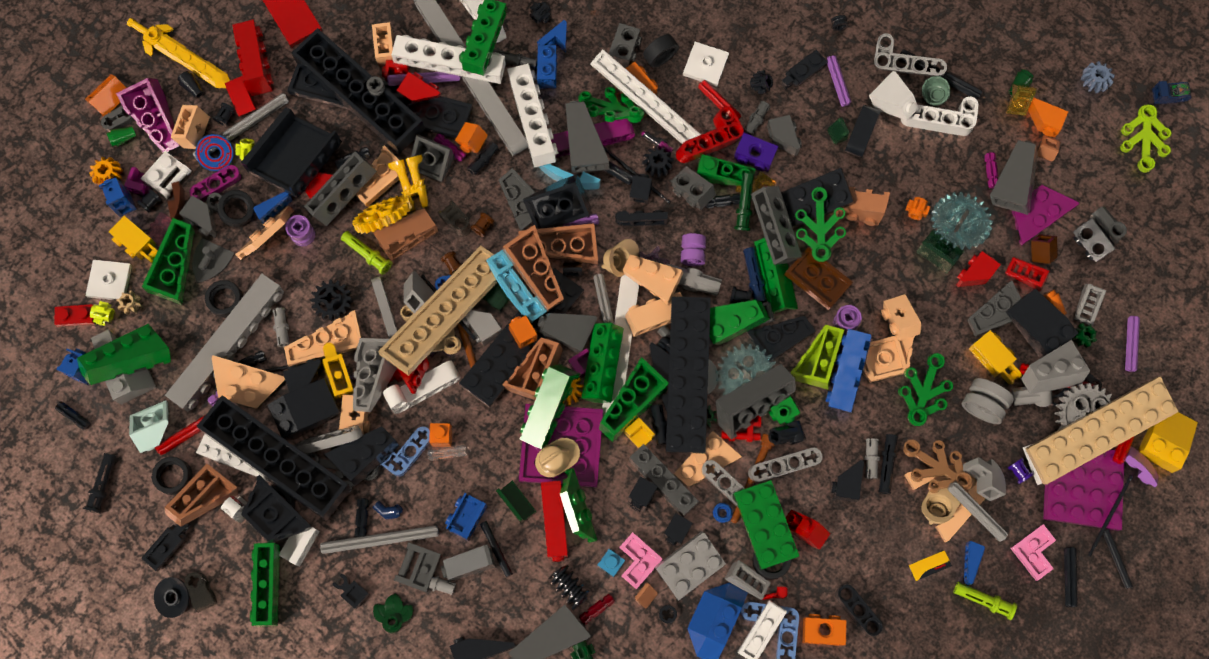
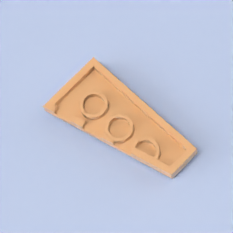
(342, 333)

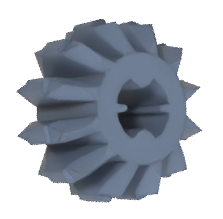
(1097, 77)

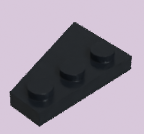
(781, 336)

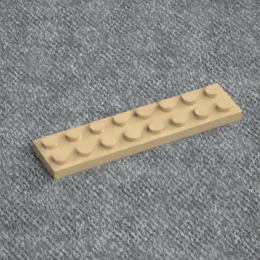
(440, 313)
(1101, 430)

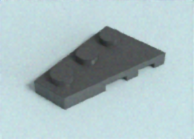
(993, 313)

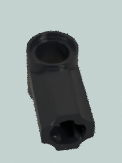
(789, 433)

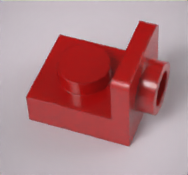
(394, 69)

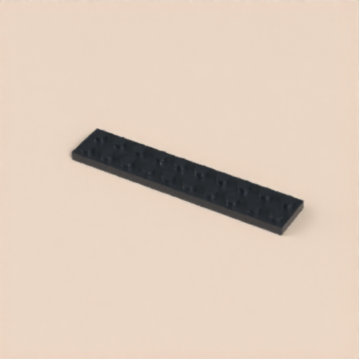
(438, 114)

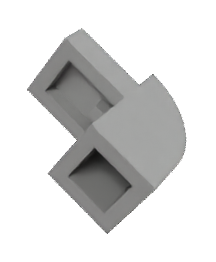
(989, 478)

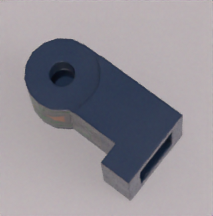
(1171, 92)

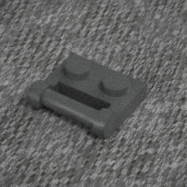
(423, 570)

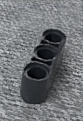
(862, 131)
(867, 616)

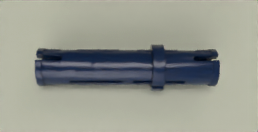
(756, 283)

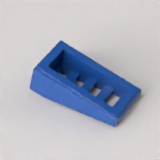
(272, 206)
(973, 557)

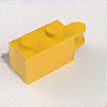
(134, 239)
(996, 357)
(336, 372)

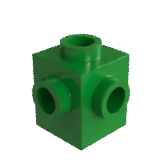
(784, 416)

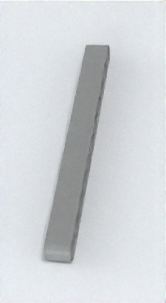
(480, 89)

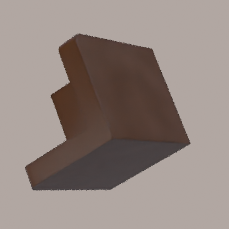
(1044, 249)

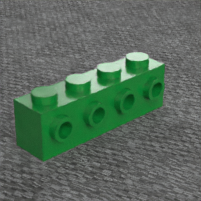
(483, 37)
(602, 363)
(265, 585)

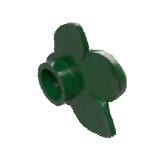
(392, 610)

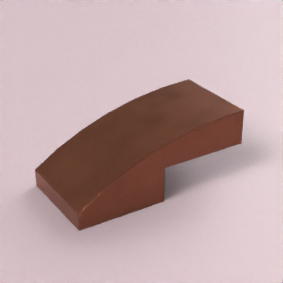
(176, 205)

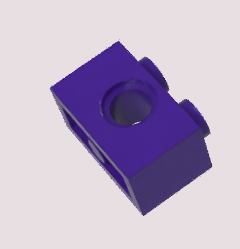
(752, 144)

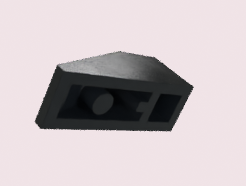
(478, 648)

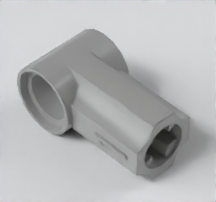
(1023, 397)

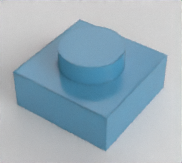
(611, 563)

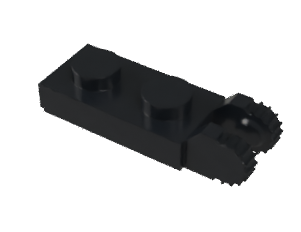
(640, 218)

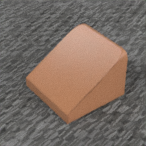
(1048, 148)
(646, 595)

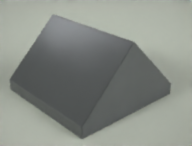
(435, 156)

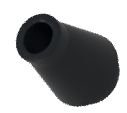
(189, 83)

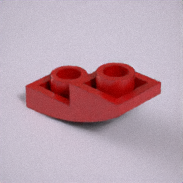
(240, 97)

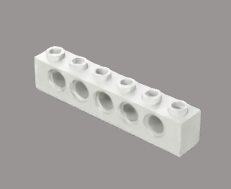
(438, 62)
(528, 103)

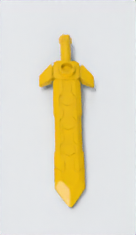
(176, 51)

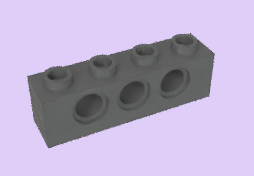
(340, 188)
(776, 225)
(667, 483)

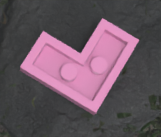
(1029, 551)
(644, 560)

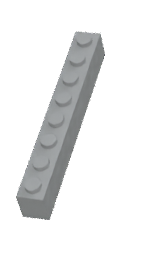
(225, 342)

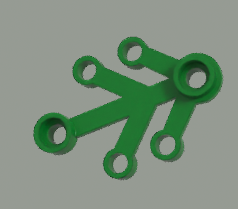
(631, 112)
(820, 228)
(925, 393)

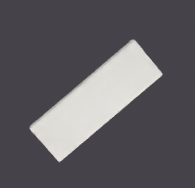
(762, 631)

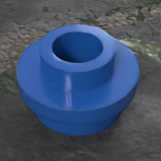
(722, 506)

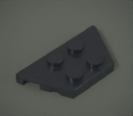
(272, 514)

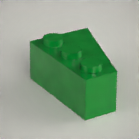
(735, 319)

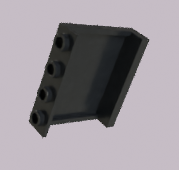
(291, 153)

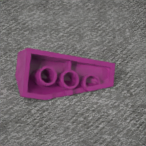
(150, 110)

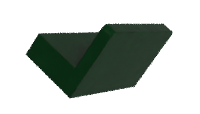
(516, 502)

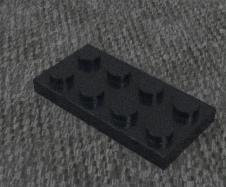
(801, 196)

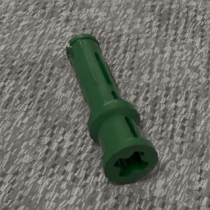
(744, 212)

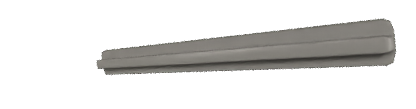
(252, 119)
(379, 539)

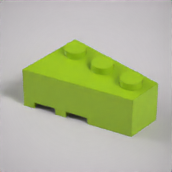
(820, 359)

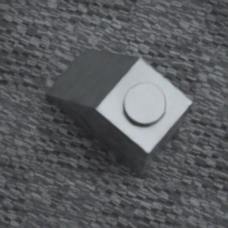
(567, 329)
(468, 563)

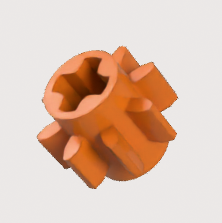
(917, 208)

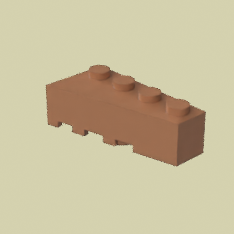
(570, 243)
(532, 264)

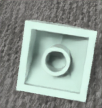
(149, 426)

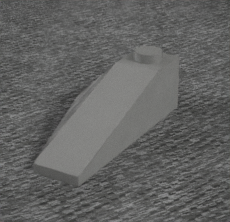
(125, 386)

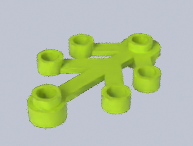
(1147, 136)

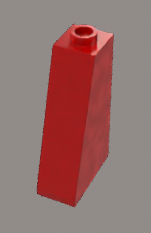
(554, 521)

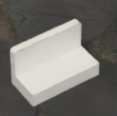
(298, 546)

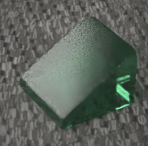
(838, 131)

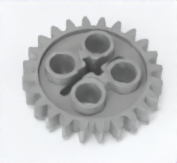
(1068, 410)

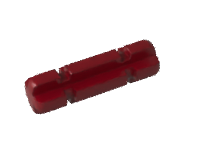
(596, 609)

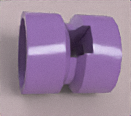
(300, 230)
(693, 249)
(847, 318)

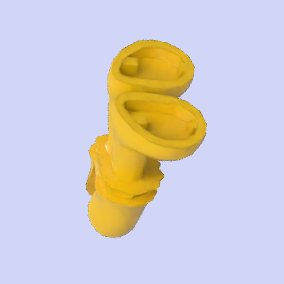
(418, 186)

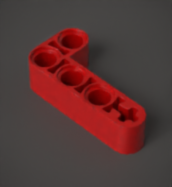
(722, 133)

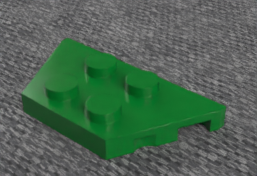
(575, 507)

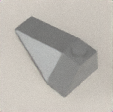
(371, 373)

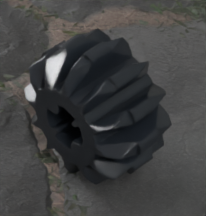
(653, 157)

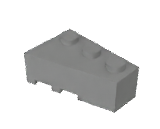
(1056, 370)

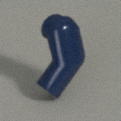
(388, 512)

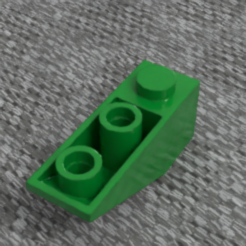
(721, 171)

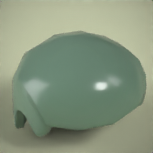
(936, 91)

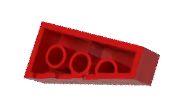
(252, 58)

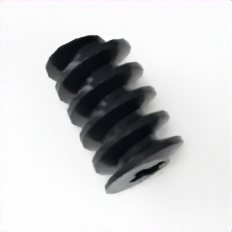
(569, 587)

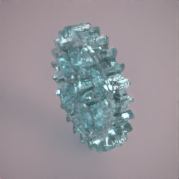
(976, 230)
(760, 363)

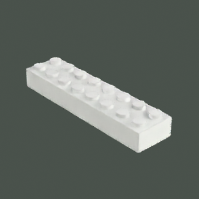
(214, 451)

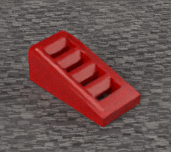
(1044, 273)

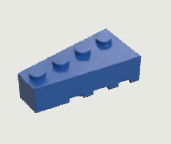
(849, 371)

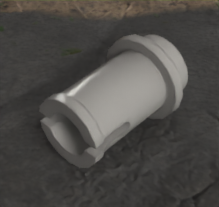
(442, 585)

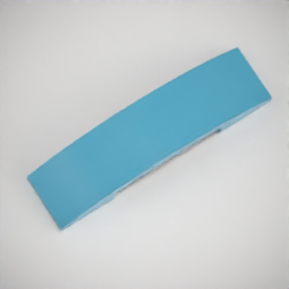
(588, 181)
(514, 287)

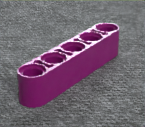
(608, 132)

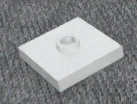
(706, 63)
(108, 279)

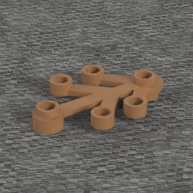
(939, 467)

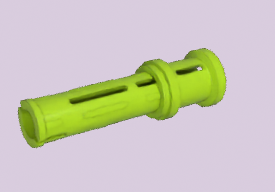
(372, 257)
(994, 603)

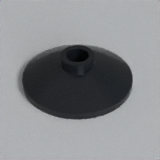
(165, 597)

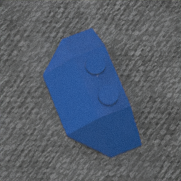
(715, 619)

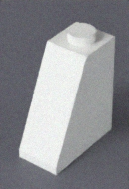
(894, 97)

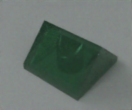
(938, 252)

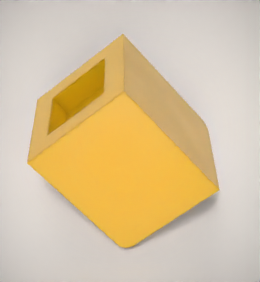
(639, 433)

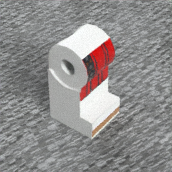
(234, 507)

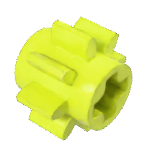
(244, 147)
(102, 313)

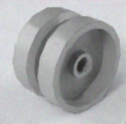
(987, 401)

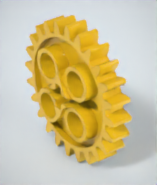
(382, 214)

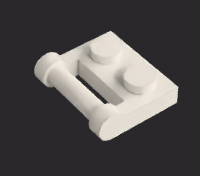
(161, 171)

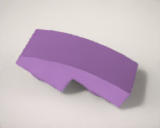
(1146, 471)

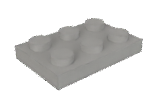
(690, 565)

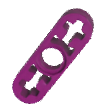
(216, 176)

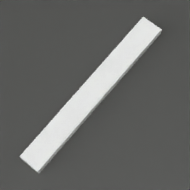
(644, 97)
(627, 298)

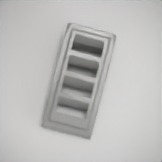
(1082, 302)
(751, 574)

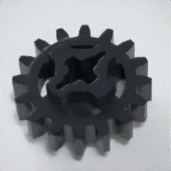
(330, 292)

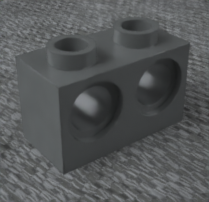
(621, 45)
(695, 185)

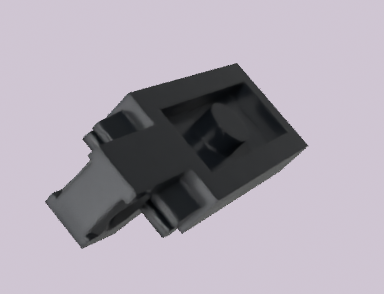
(804, 69)
(165, 546)

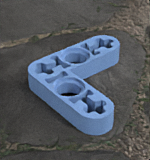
(401, 456)
(784, 626)

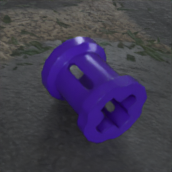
(1020, 471)

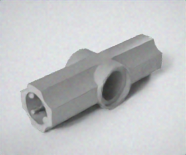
(695, 281)

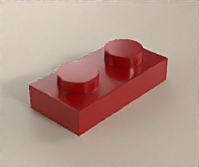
(73, 315)

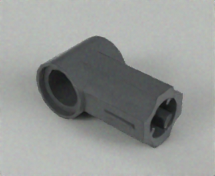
(1109, 224)

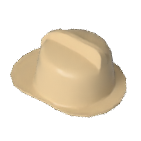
(616, 257)
(557, 457)
(939, 506)

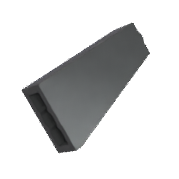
(584, 143)
(1016, 181)
(551, 637)

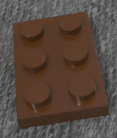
(818, 279)

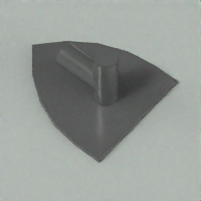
(210, 260)

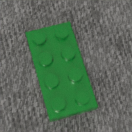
(766, 524)

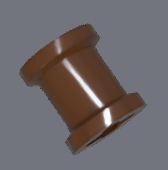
(482, 224)
(451, 261)

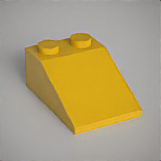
(1169, 442)

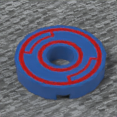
(211, 141)

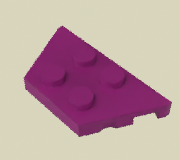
(1045, 209)

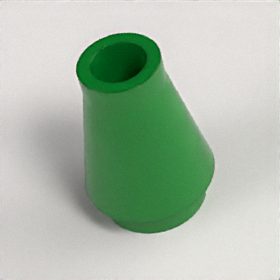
(120, 135)

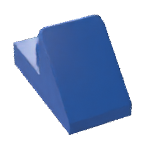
(557, 36)

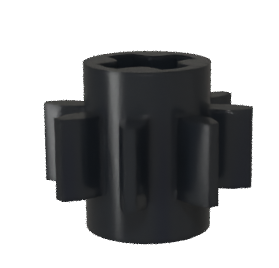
(540, 12)
(761, 82)

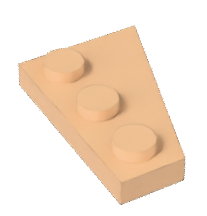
(381, 180)
(654, 276)
(716, 450)

